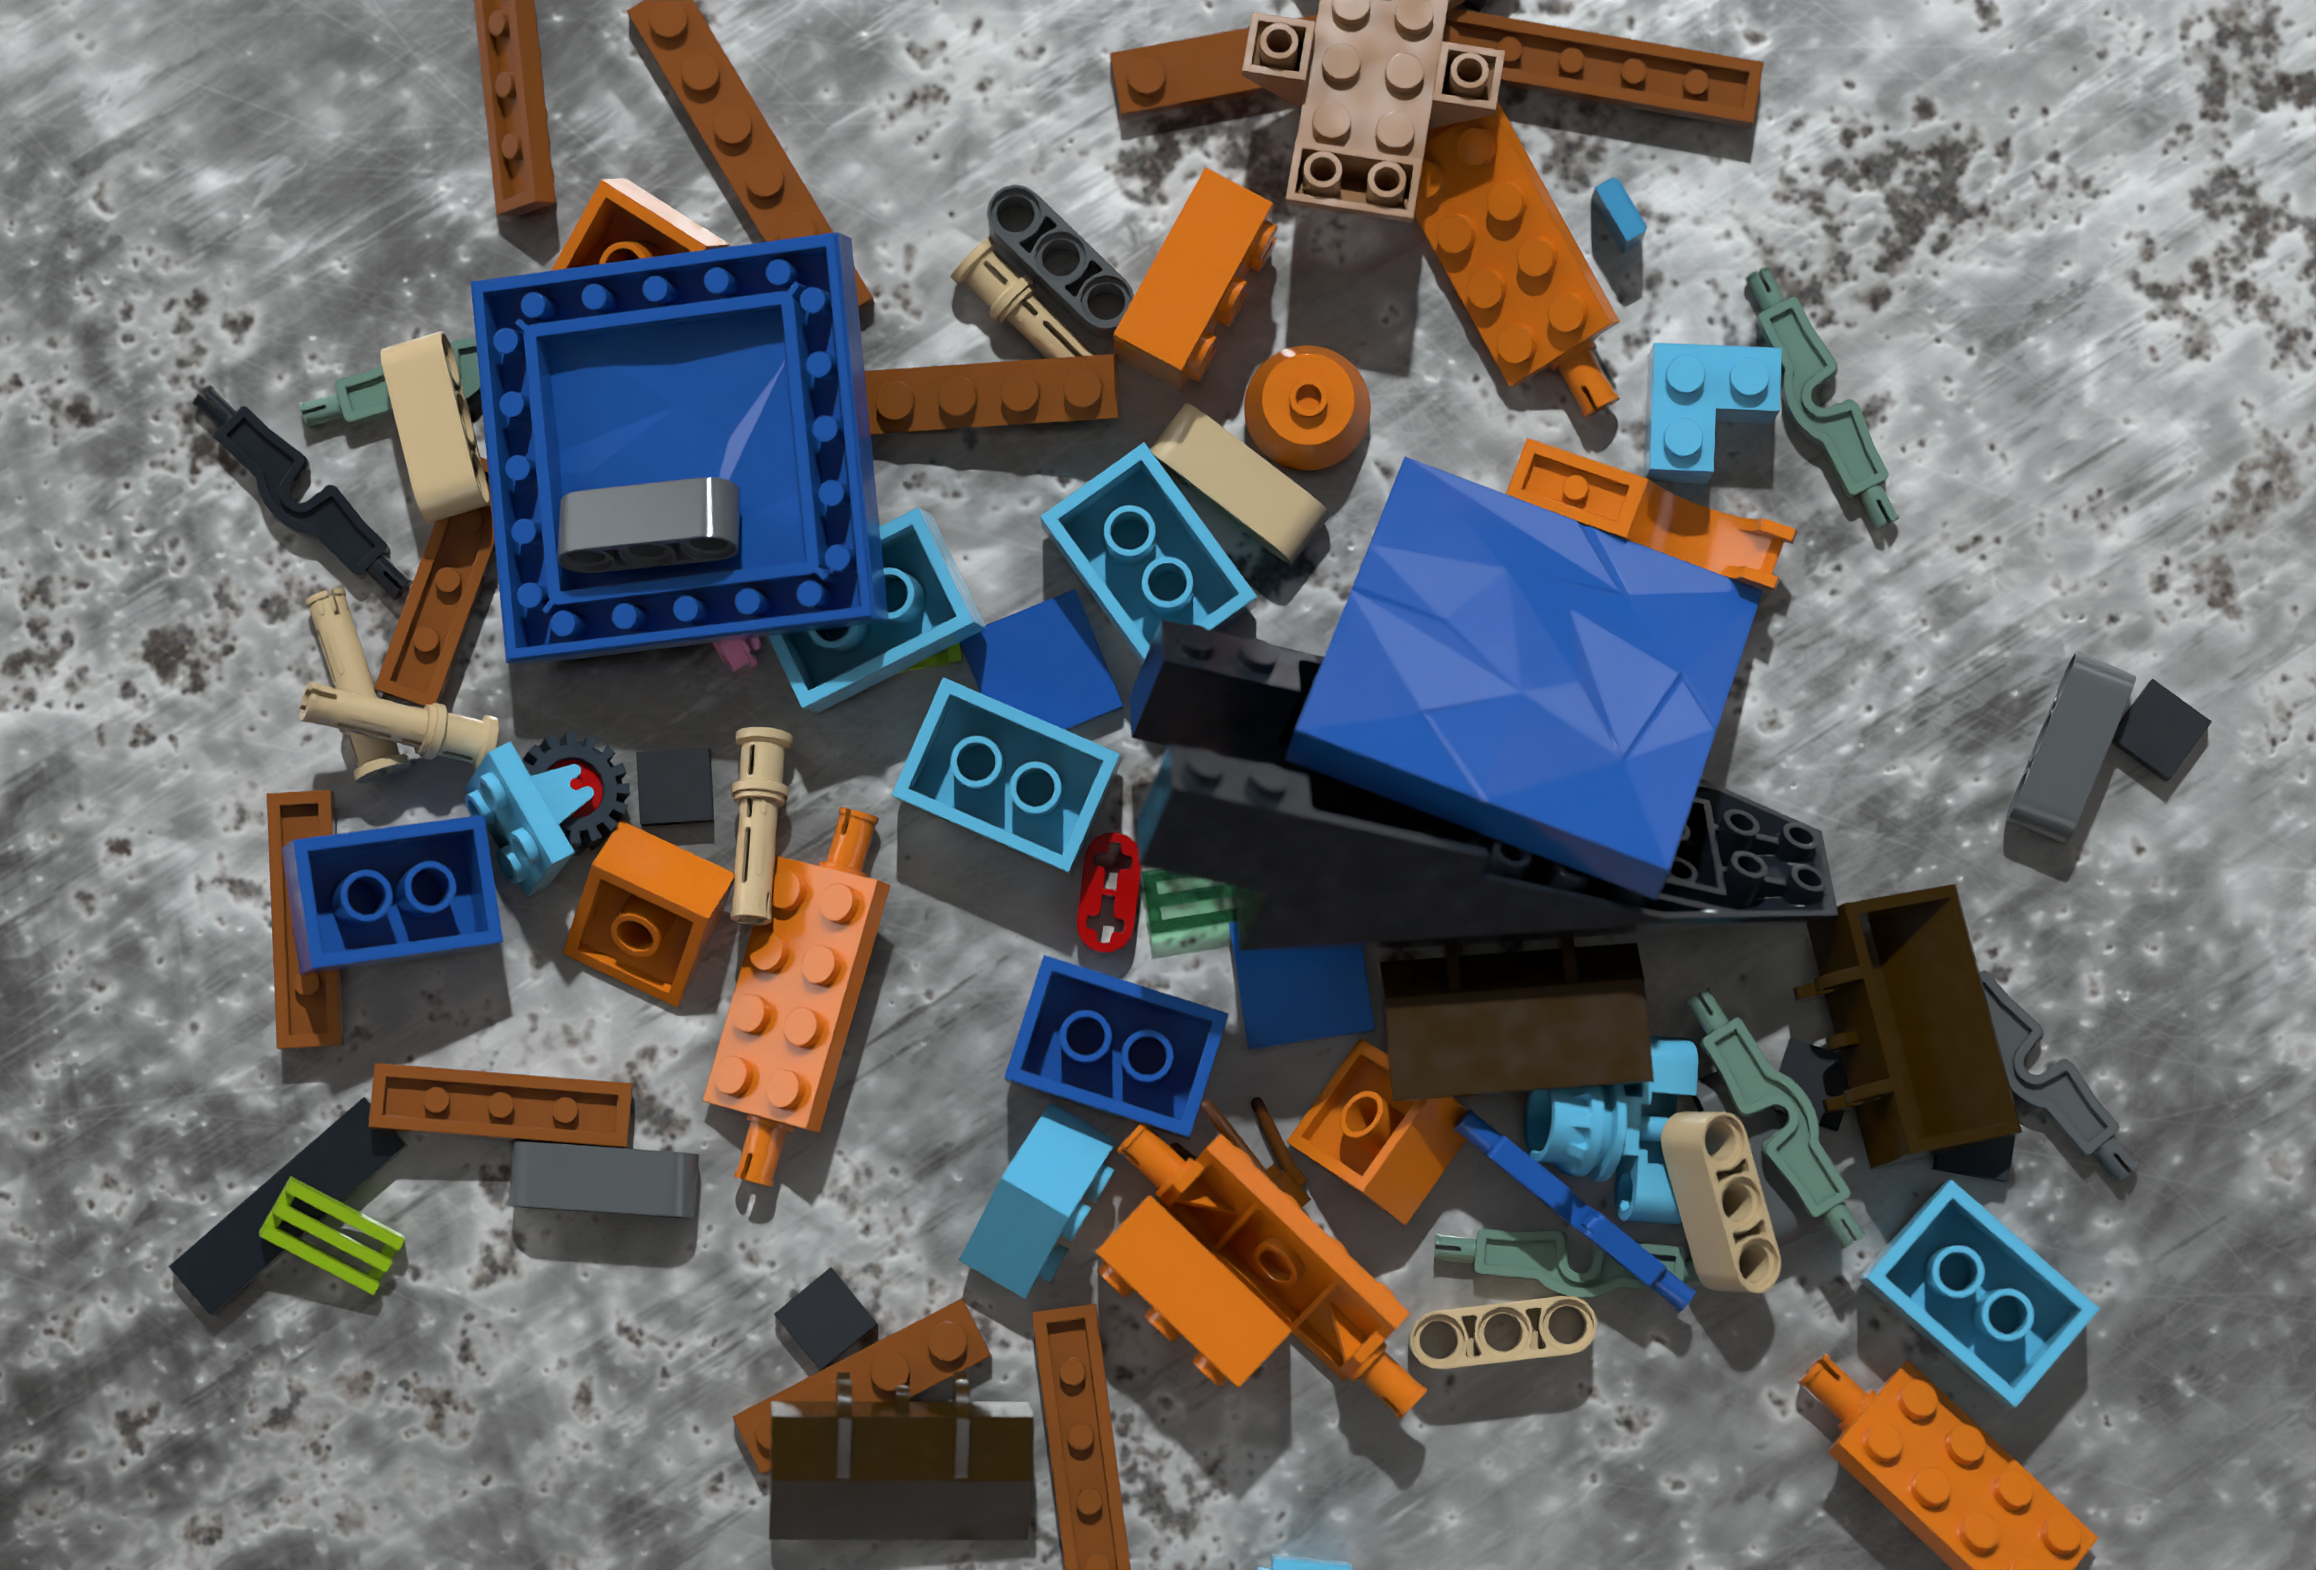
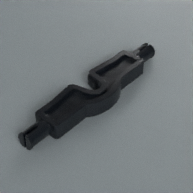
(277, 472)

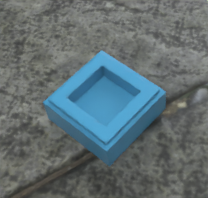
(1619, 214)

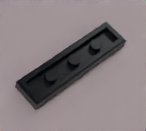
(332, 1163)

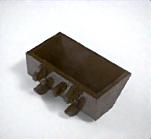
(1516, 1021)
(1911, 1026)
(900, 1468)

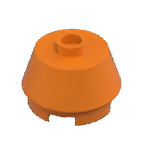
(1307, 407)

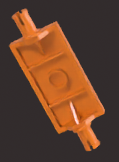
(1513, 257)
(798, 996)
(1282, 1259)
(1946, 1474)

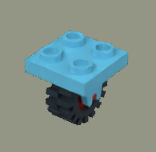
(547, 804)

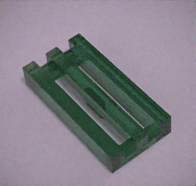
(1185, 923)

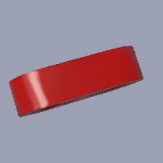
(1093, 891)

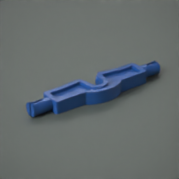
(1574, 1211)

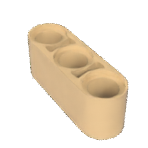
(435, 427)
(1239, 484)
(1721, 1202)
(1533, 1339)

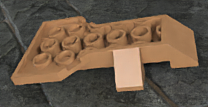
(1367, 95)

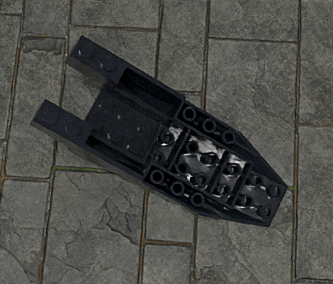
(1358, 870)

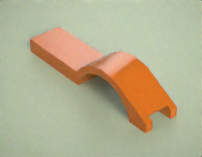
(1649, 514)

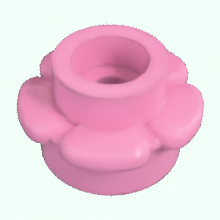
(738, 652)

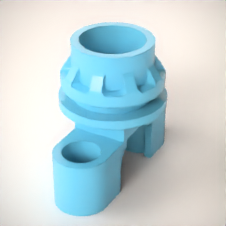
(1619, 1130)

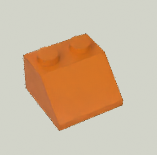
(630, 225)
(648, 913)
(1376, 1144)

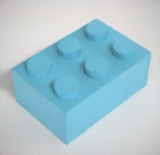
(1146, 553)
(925, 614)
(1007, 776)
(1978, 1294)

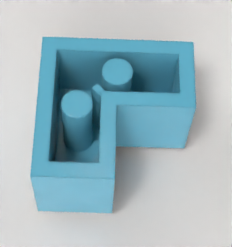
(1693, 389)
(1040, 1202)

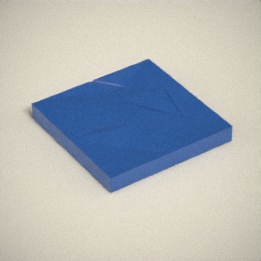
(674, 373)
(1527, 677)

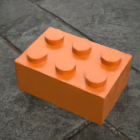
(1196, 281)
(1190, 1294)

